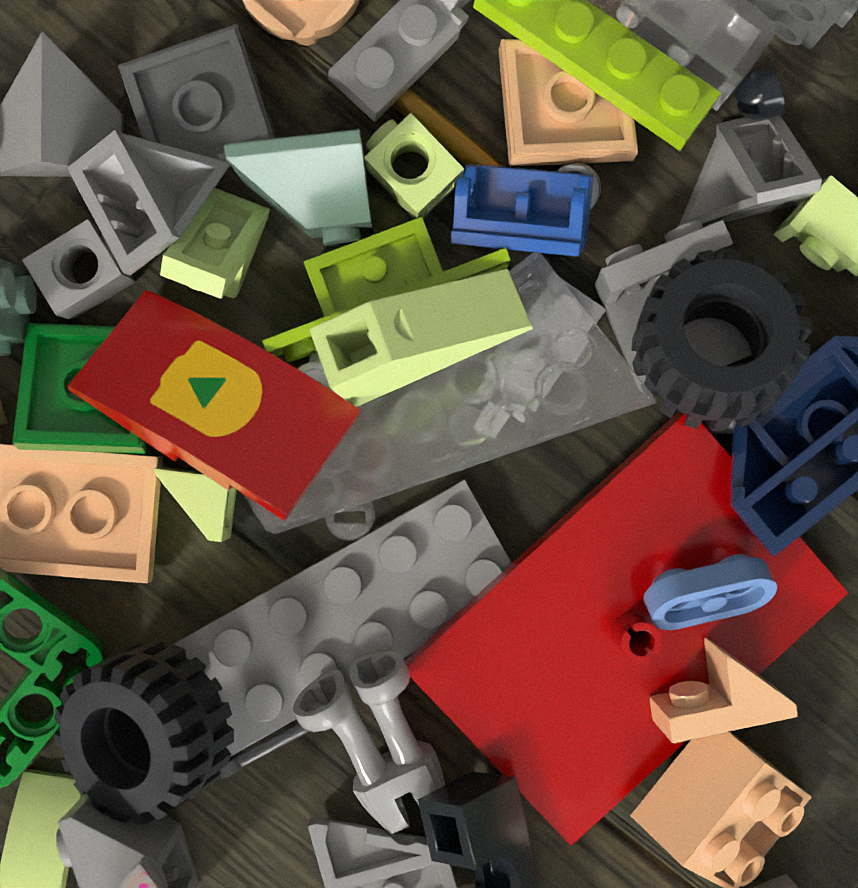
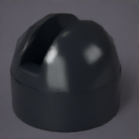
(760, 94)

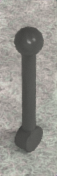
(239, 761)

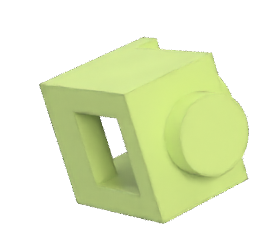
(826, 227)

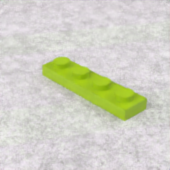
(610, 62)

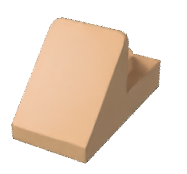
(729, 702)

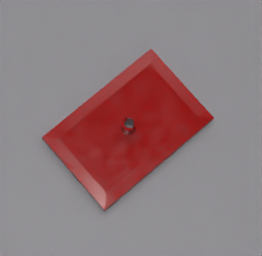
(544, 652)

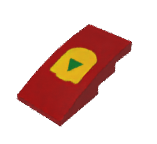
(216, 402)

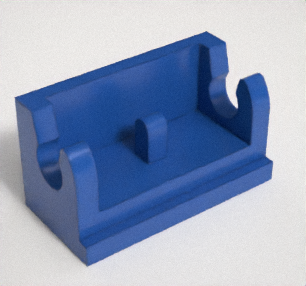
(522, 209)

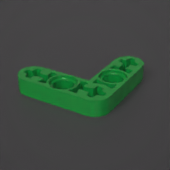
(41, 655)

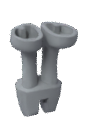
(379, 777)

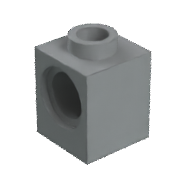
(54, 275)

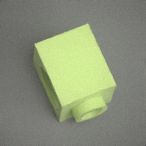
(422, 193)

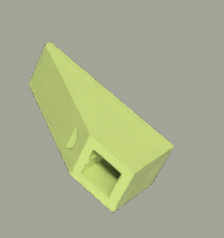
(417, 334)

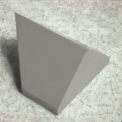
(52, 115)
(751, 172)
(143, 193)

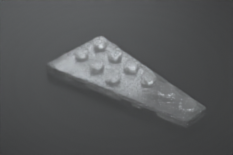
(481, 407)

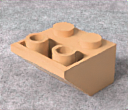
(721, 809)

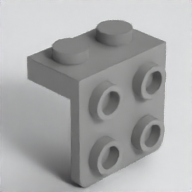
(630, 279)

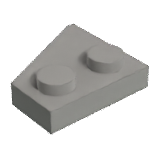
(372, 858)

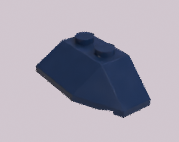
(802, 452)

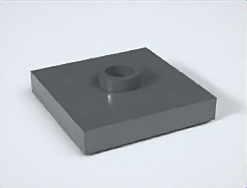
(199, 94)

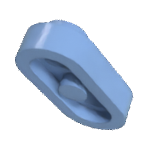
(709, 593)

